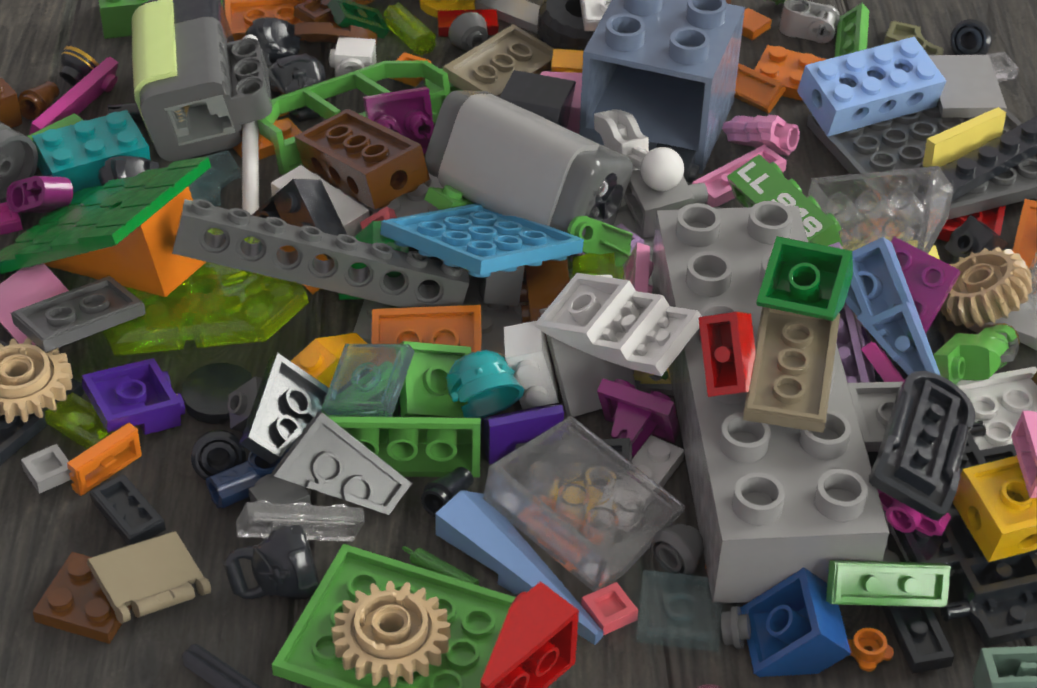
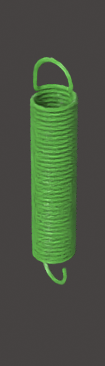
(430, 562)

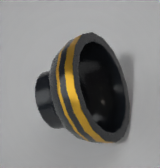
(76, 65)

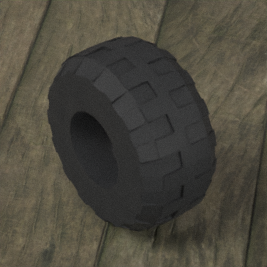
(562, 25)

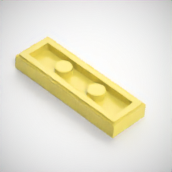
(963, 138)

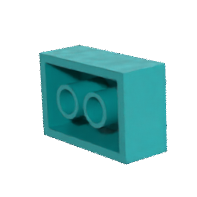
(84, 147)

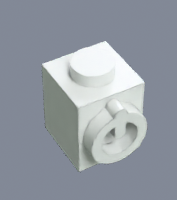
(352, 54)

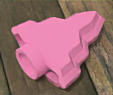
(763, 130)

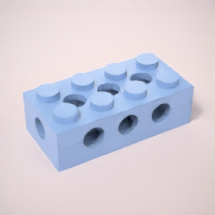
(871, 86)

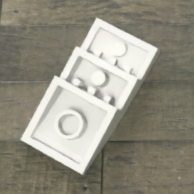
(619, 323)

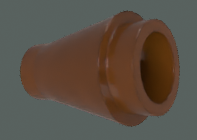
(37, 99)

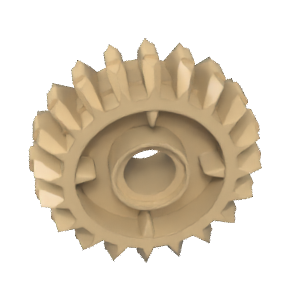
(987, 287)

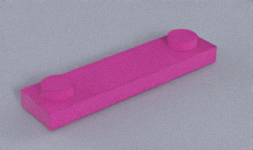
(81, 95)

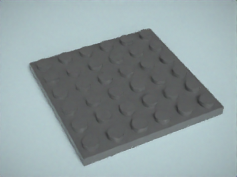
(902, 145)

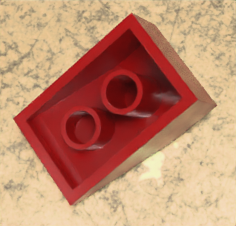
(534, 642)

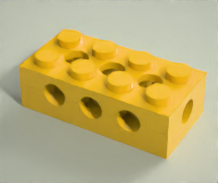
(998, 508)

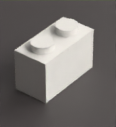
(533, 365)

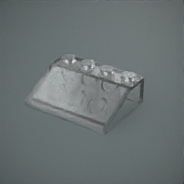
(887, 204)
(581, 502)

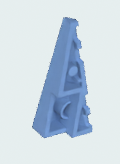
(886, 307)
(493, 541)

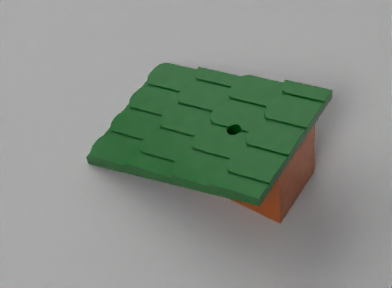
(117, 231)

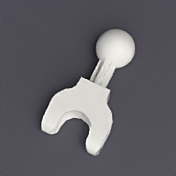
(659, 168)

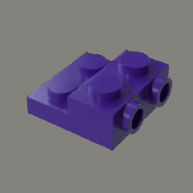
(134, 395)

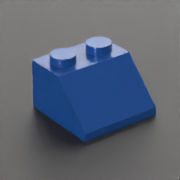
(795, 628)

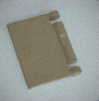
(148, 576)

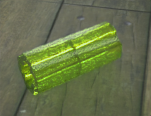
(410, 29)

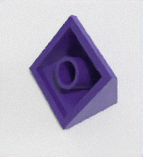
(503, 431)

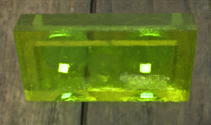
(77, 421)

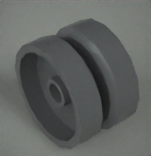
(17, 158)

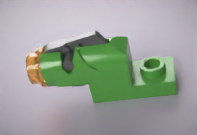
(977, 355)

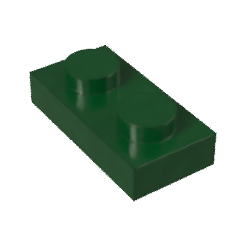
(359, 15)

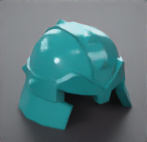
(483, 382)

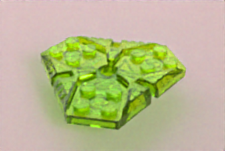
(211, 308)

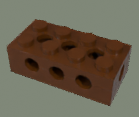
(363, 158)

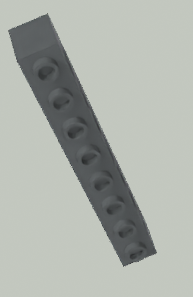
(302, 265)

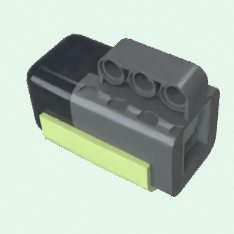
(194, 77)

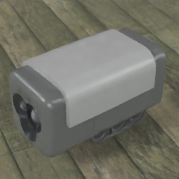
(524, 162)

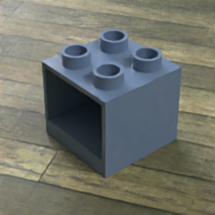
(666, 67)

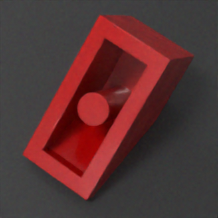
(727, 352)

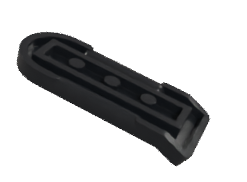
(924, 444)

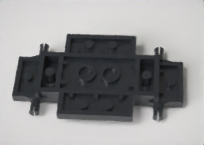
(994, 594)

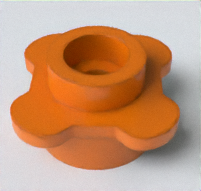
(875, 642)

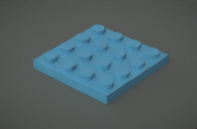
(481, 239)

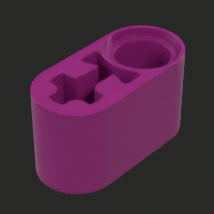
(39, 194)

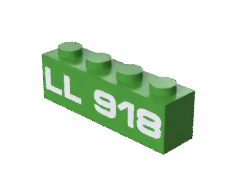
(764, 181)

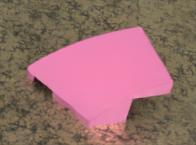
(24, 289)

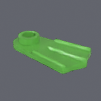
(602, 238)

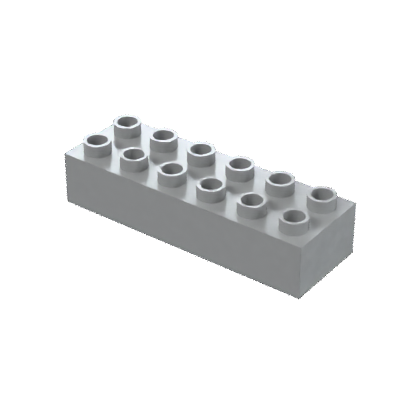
(759, 490)

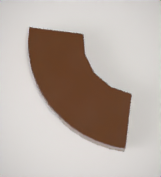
(326, 33)

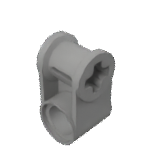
(806, 20)

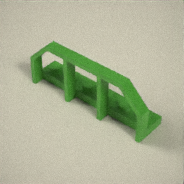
(361, 79)

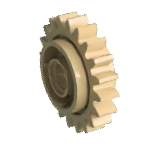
(31, 379)
(391, 633)

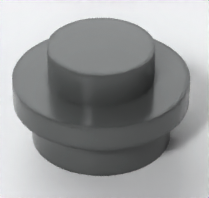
(735, 627)

